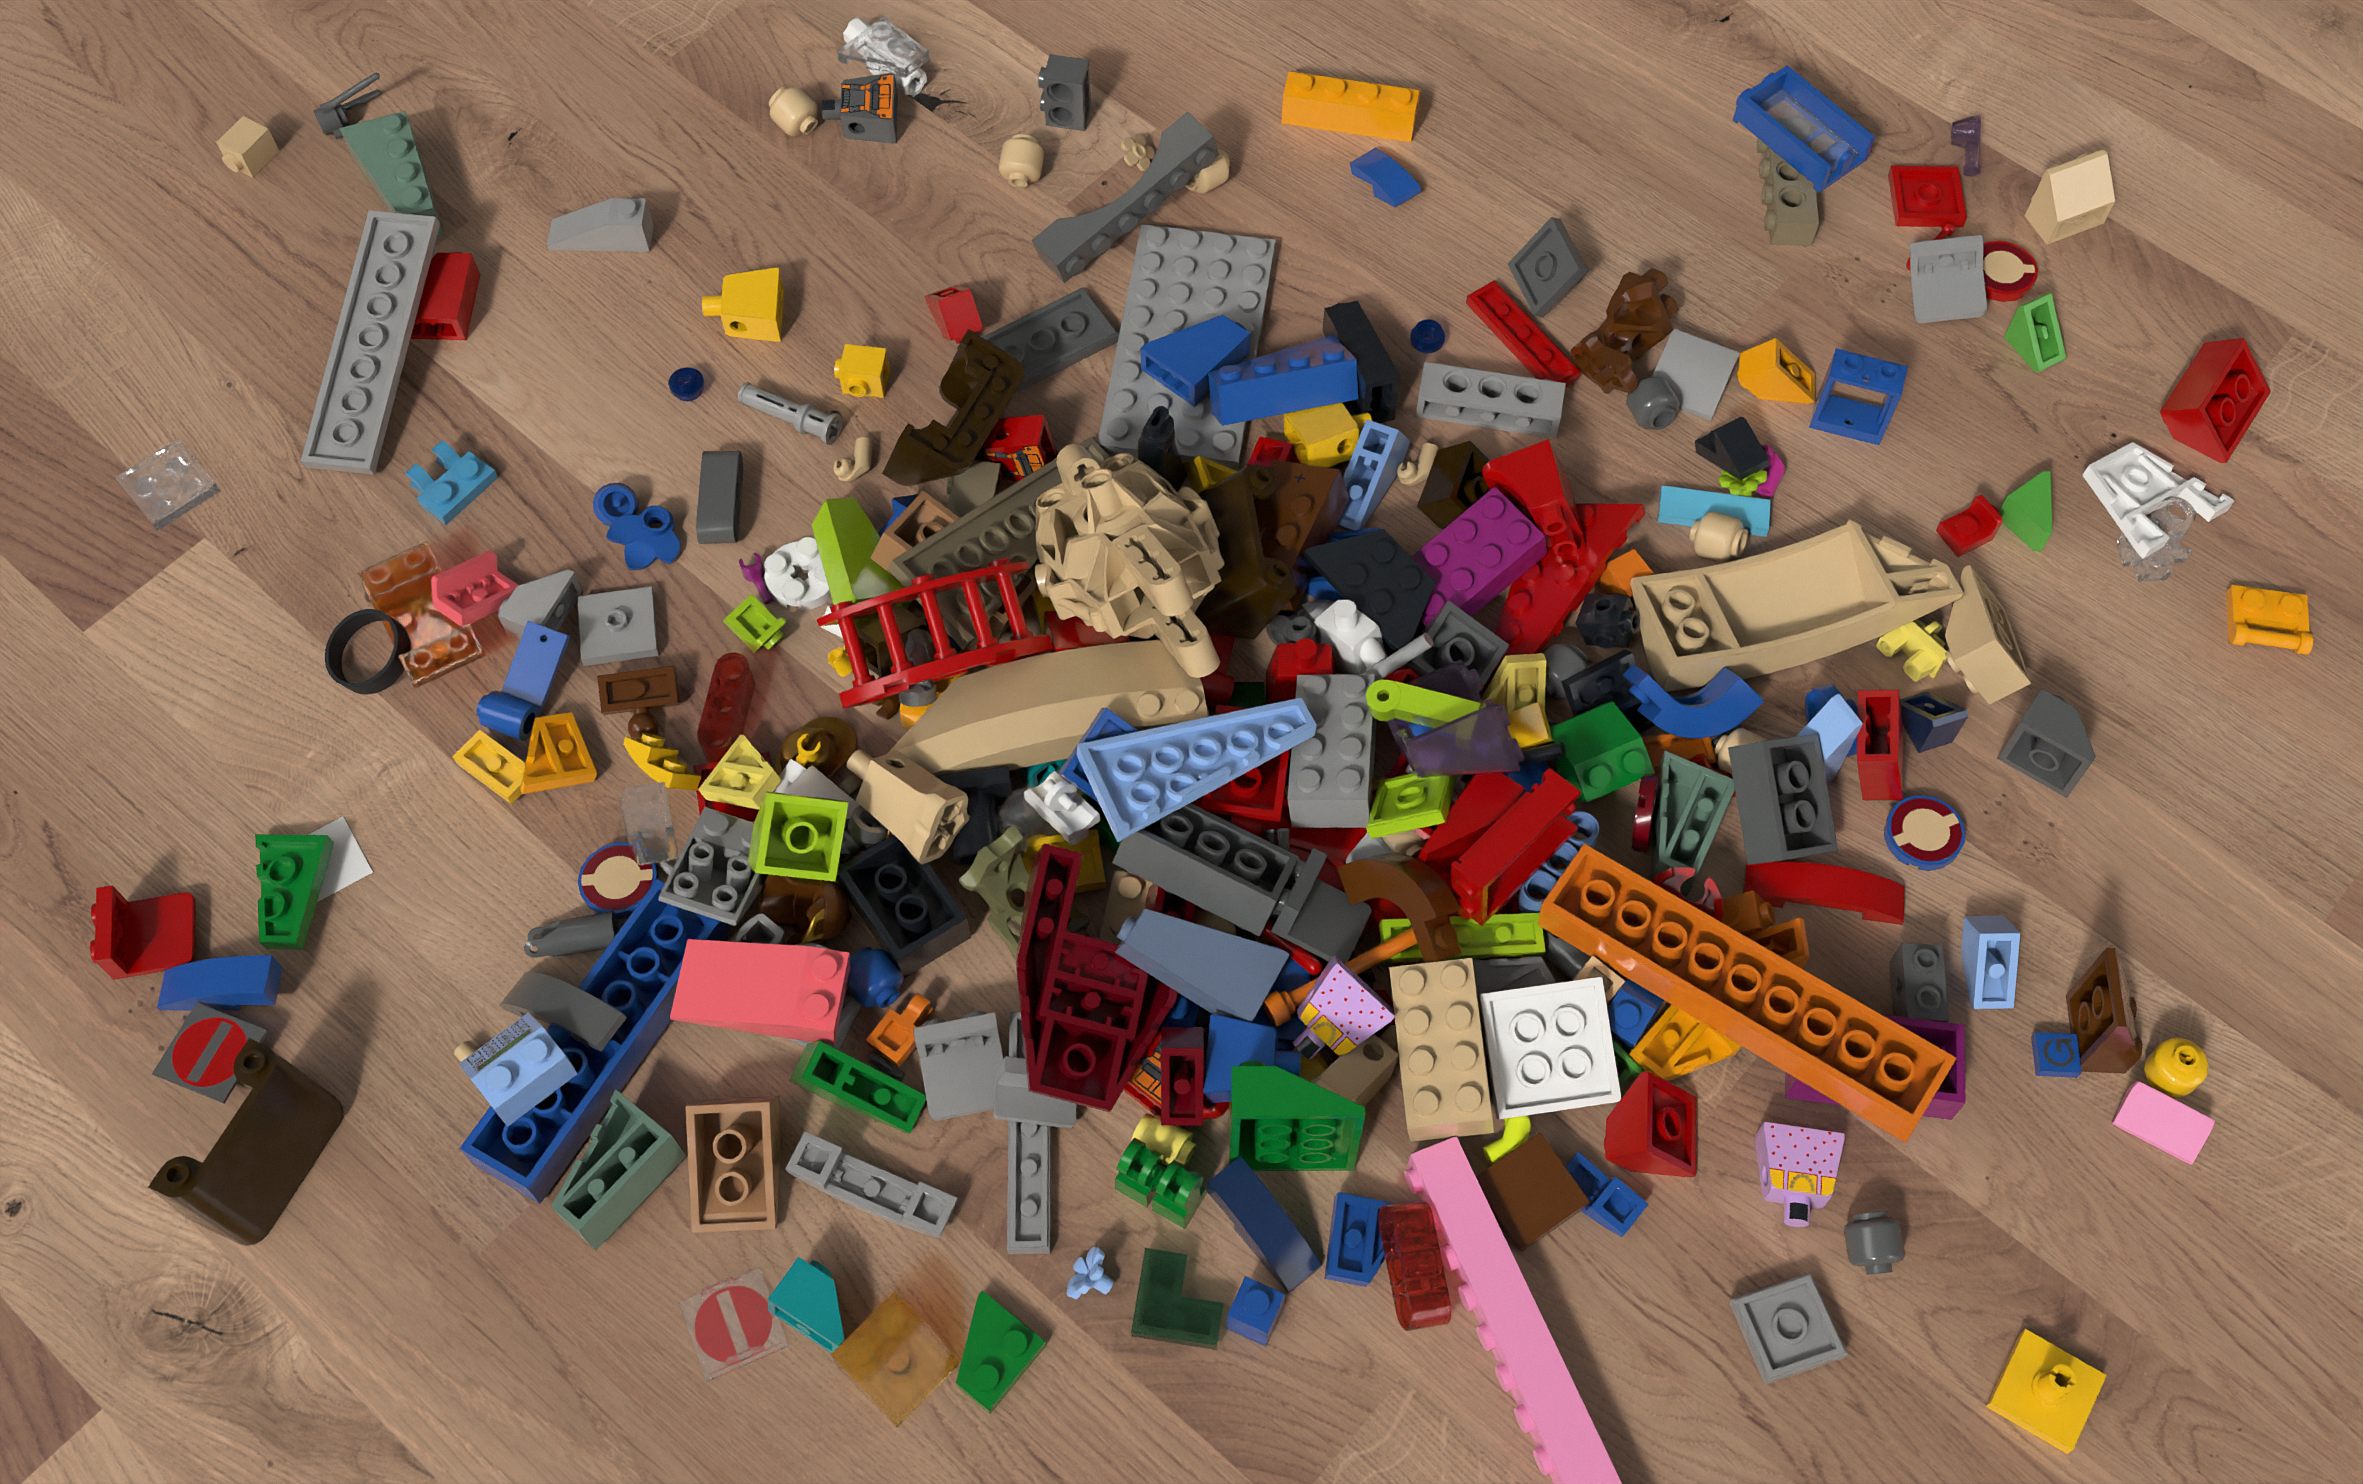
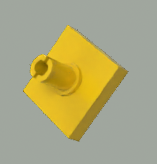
(2046, 1391)

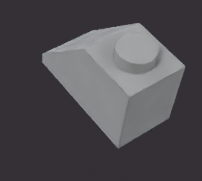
(540, 601)

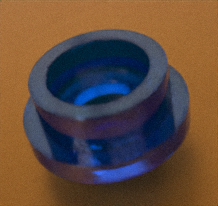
(1427, 329)
(686, 391)

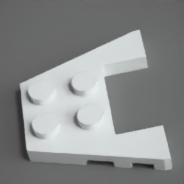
(2134, 485)

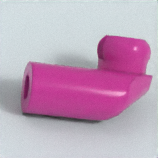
(1774, 473)

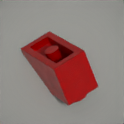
(954, 312)

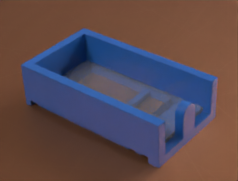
(1803, 127)

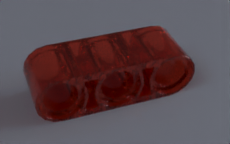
(722, 694)
(1414, 1265)

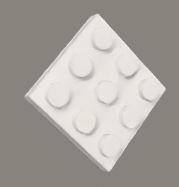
(1549, 1047)

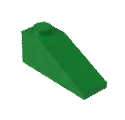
(857, 1086)

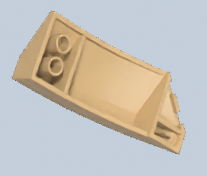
(1784, 606)
(1044, 705)

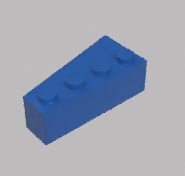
(1284, 382)

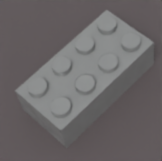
(1334, 768)

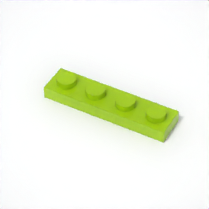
(1498, 938)

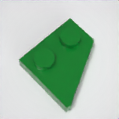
(995, 1353)

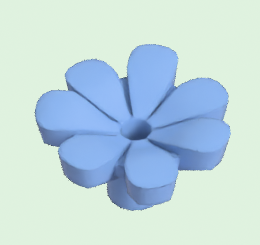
(1089, 1275)

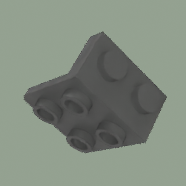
(1318, 913)

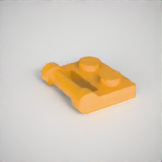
(2269, 611)

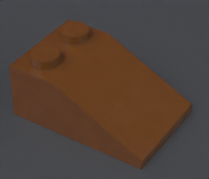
(2104, 1017)

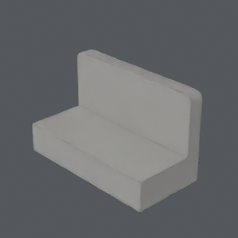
(1017, 1104)

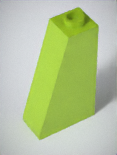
(845, 548)

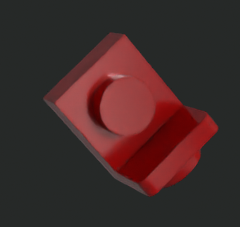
(1971, 527)

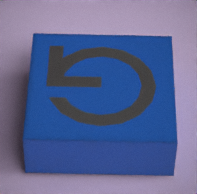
(2056, 1054)

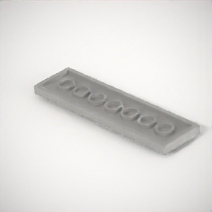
(370, 343)

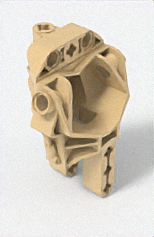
(1123, 530)

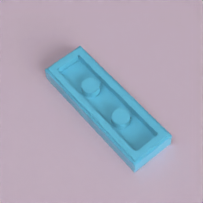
(1686, 506)

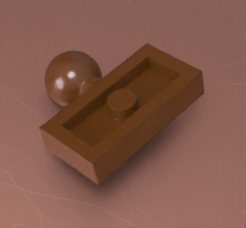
(638, 693)

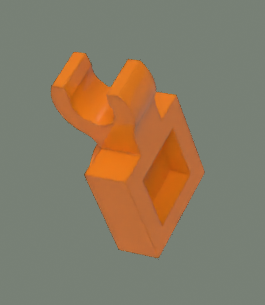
(894, 1033)

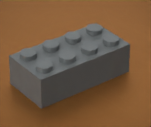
(1210, 865)

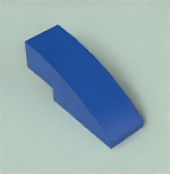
(221, 983)

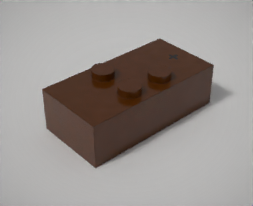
(1299, 517)

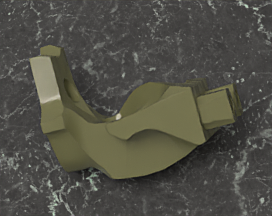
(995, 875)

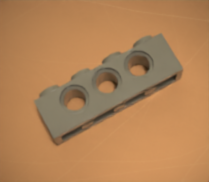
(1789, 200)

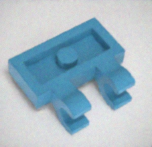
(456, 487)

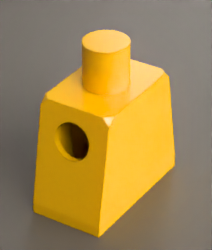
(749, 304)
(1324, 434)

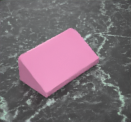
(2163, 1122)

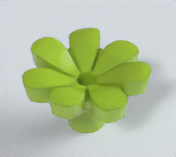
(1742, 487)

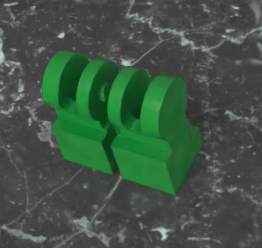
(1175, 1189)

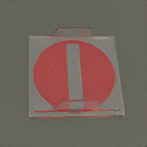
(732, 1324)

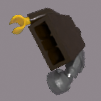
(917, 644)

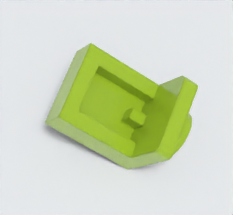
(755, 624)

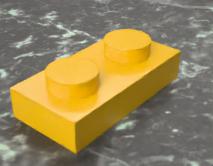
(492, 765)

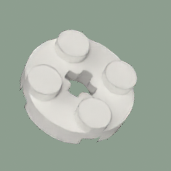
(784, 565)

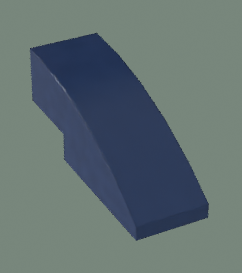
(1263, 1224)

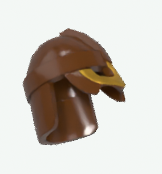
(810, 906)

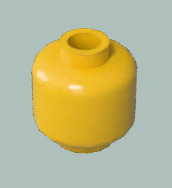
(2176, 1067)

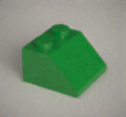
(1600, 751)

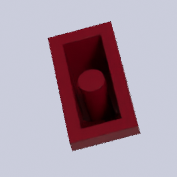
(1182, 1075)

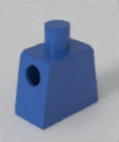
(1241, 1041)

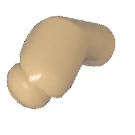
(852, 469)
(1419, 471)

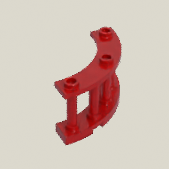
(947, 661)

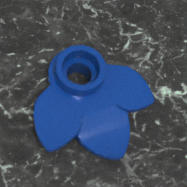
(643, 542)

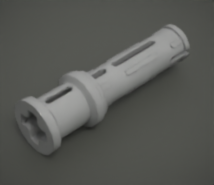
(803, 417)

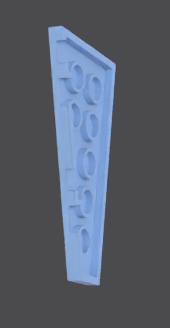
(1169, 766)

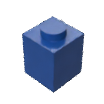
(1255, 1311)

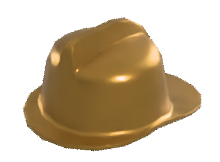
(836, 740)

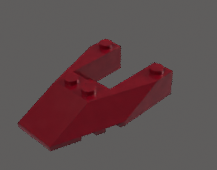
(1081, 1002)

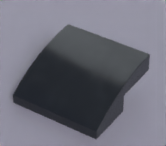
(1603, 684)

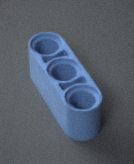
(1547, 875)

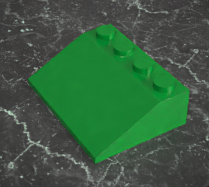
(1290, 1122)

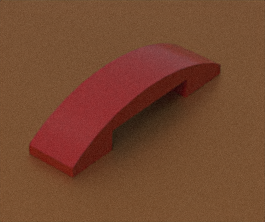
(1827, 887)

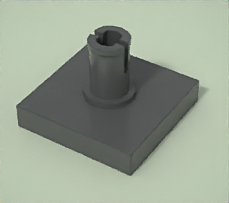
(1547, 267)

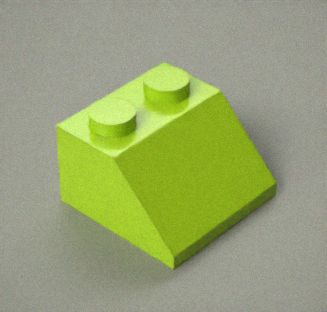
(798, 836)

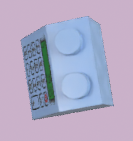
(518, 1068)

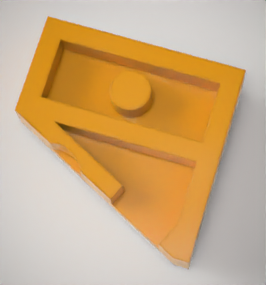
(556, 755)
(1681, 1045)

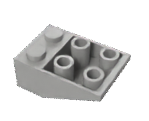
(714, 869)

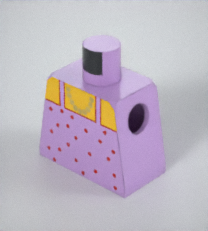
(1340, 1012)
(1797, 1168)

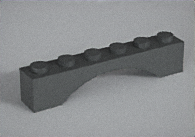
(1077, 240)

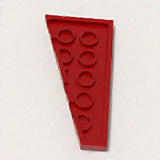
(1560, 583)

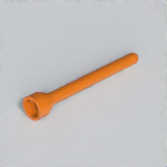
(1283, 1004)

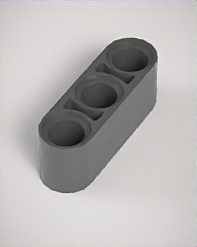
(719, 497)

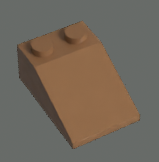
(734, 1163)

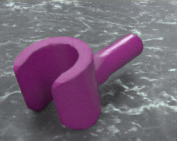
(755, 574)

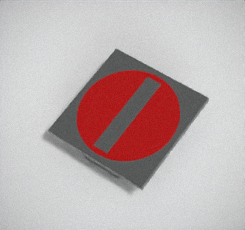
(205, 1052)

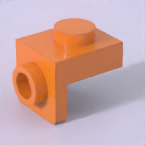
(1748, 913)

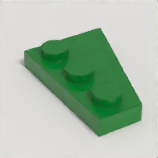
(290, 886)

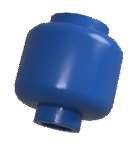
(874, 978)

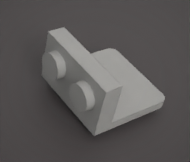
(1948, 279)
(959, 1064)

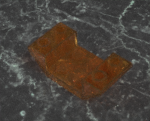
(404, 592)

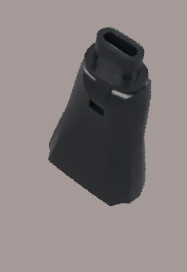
(1159, 449)

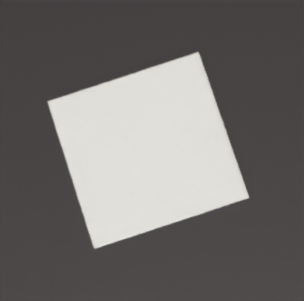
(346, 860)

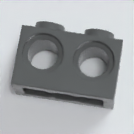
(1065, 92)

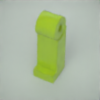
(1414, 704)

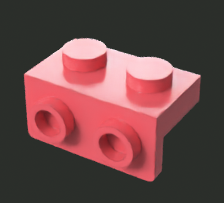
(471, 589)

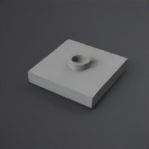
(617, 626)
(1788, 1328)

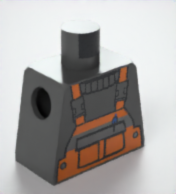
(866, 108)

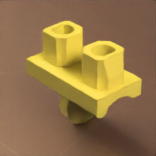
(1920, 645)

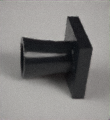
(984, 792)

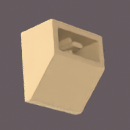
(2072, 197)

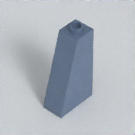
(1201, 963)

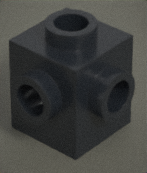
(1607, 620)

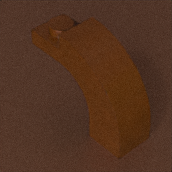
(1415, 890)

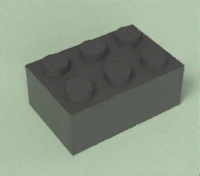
(1783, 799)

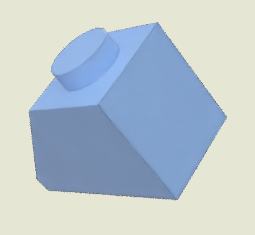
(1990, 960)

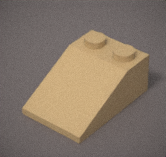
(1983, 642)

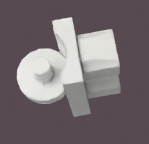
(1063, 808)

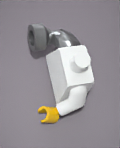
(1352, 635)
(860, 826)

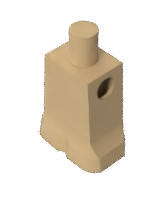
(910, 802)
(1364, 1069)

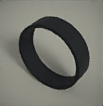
(340, 638)

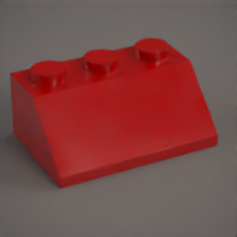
(2216, 399)

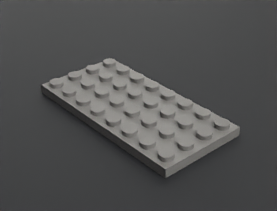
(1173, 285)

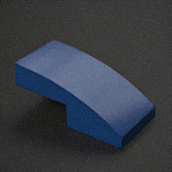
(1388, 178)
(1611, 1200)

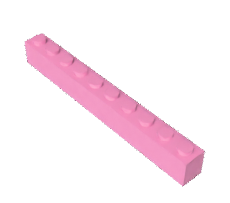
(1509, 1318)

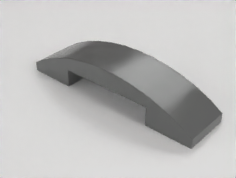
(564, 1007)

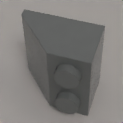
(1458, 638)
(2050, 744)

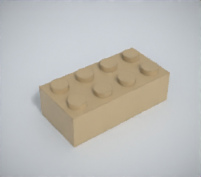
(1441, 1050)

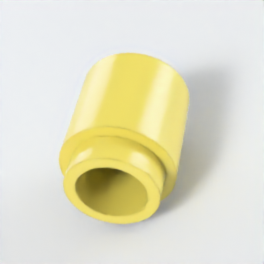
(1171, 1140)

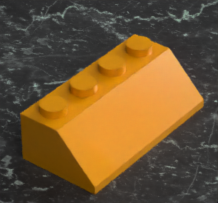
(1350, 106)

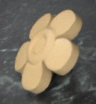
(1137, 152)

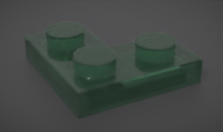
(1162, 1310)

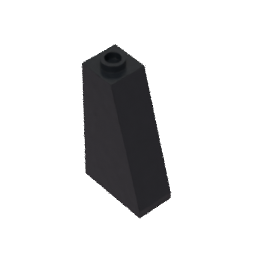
(1376, 372)

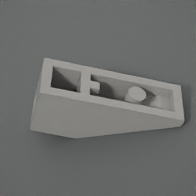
(604, 226)

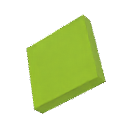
(1410, 804)

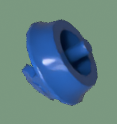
(614, 502)

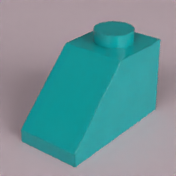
(809, 1303)

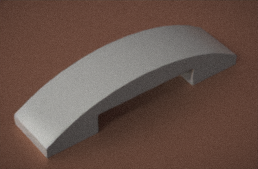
(870, 1188)

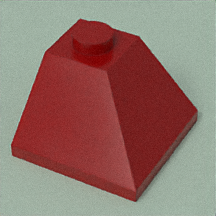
(1653, 1129)

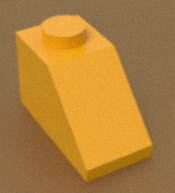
(1776, 374)

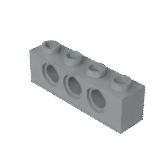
(1490, 400)

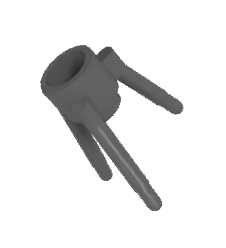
(332, 114)

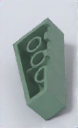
(393, 164)

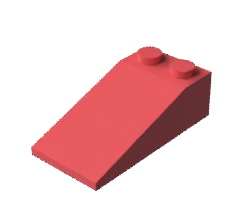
(763, 988)

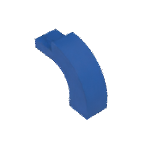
(1707, 713)

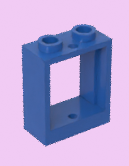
(1867, 420)

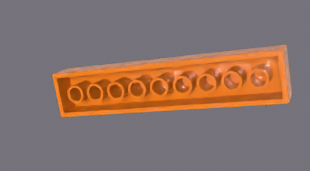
(1746, 992)

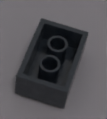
(903, 905)

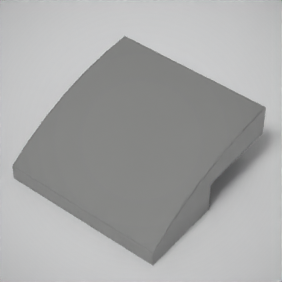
(1696, 372)

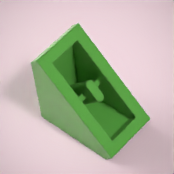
(2037, 333)
(2029, 511)

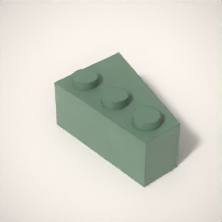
(1686, 814)
(617, 1172)

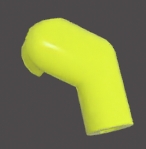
(1515, 1134)

